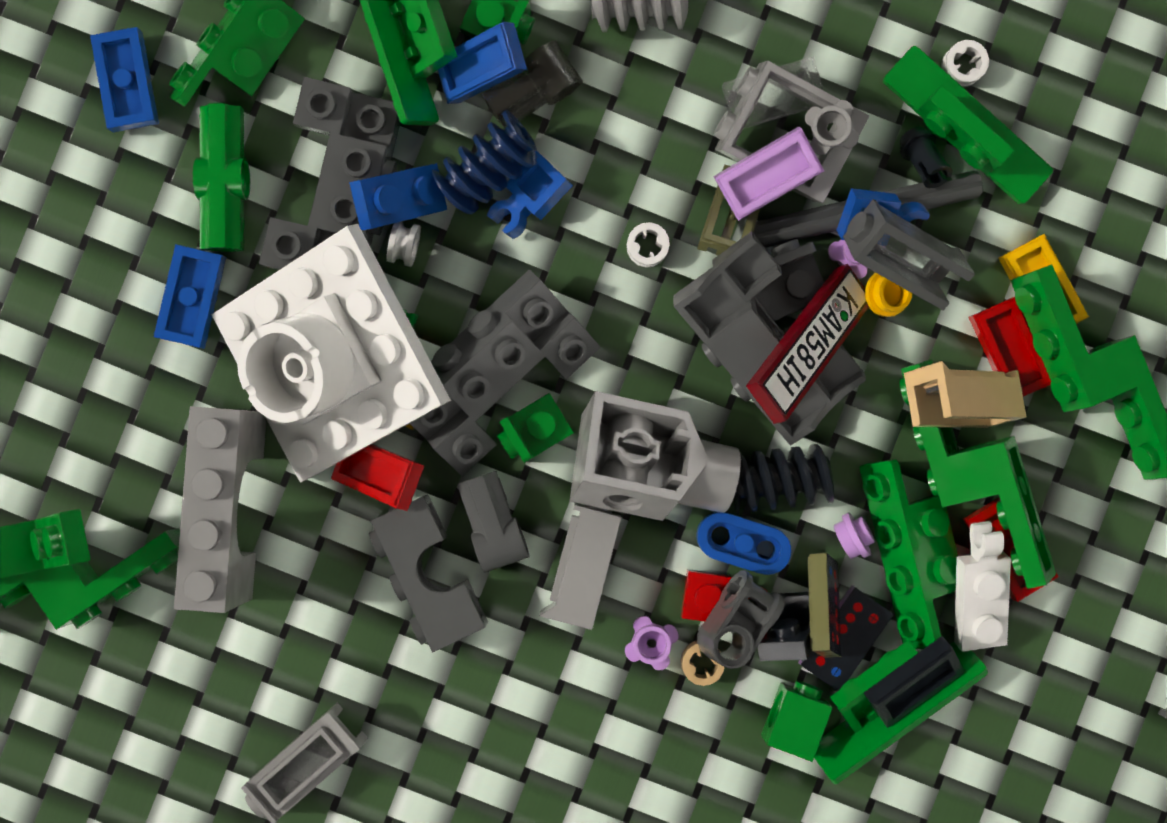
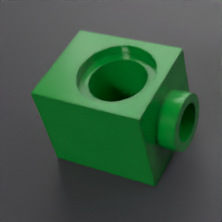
(797, 720)

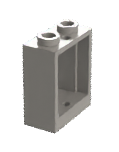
(751, 88)

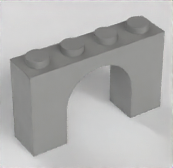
(209, 565)

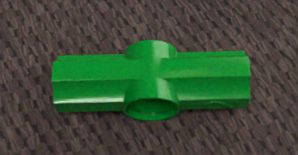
(221, 178)

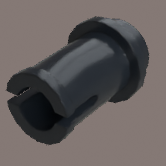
(920, 149)

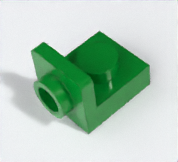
(489, 13)
(534, 429)

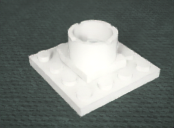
(329, 354)

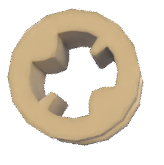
(689, 668)

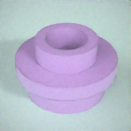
(854, 536)

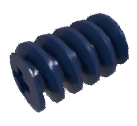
(488, 166)

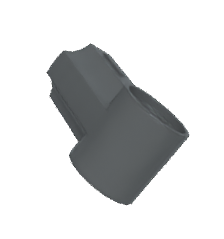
(495, 532)

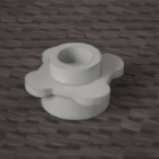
(838, 114)

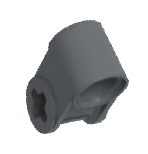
(741, 617)

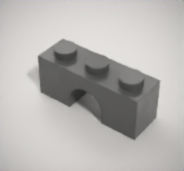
(440, 612)

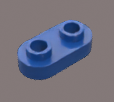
(742, 543)

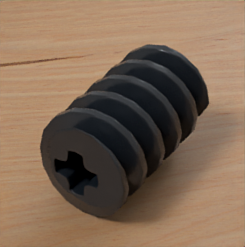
(784, 477)

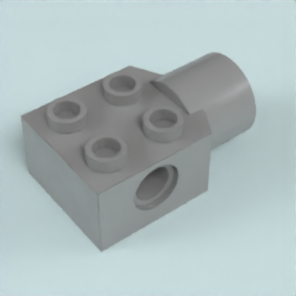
(649, 460)

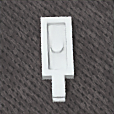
(982, 591)

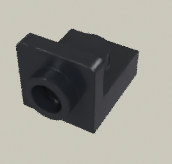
(791, 632)

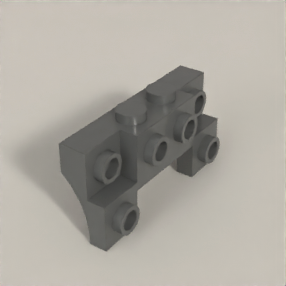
(358, 147)
(743, 335)
(492, 358)

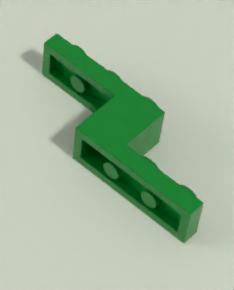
(1093, 376)
(984, 472)
(43, 543)
(75, 591)

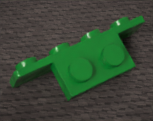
(239, 47)
(410, 47)
(967, 125)
(914, 550)
(863, 732)

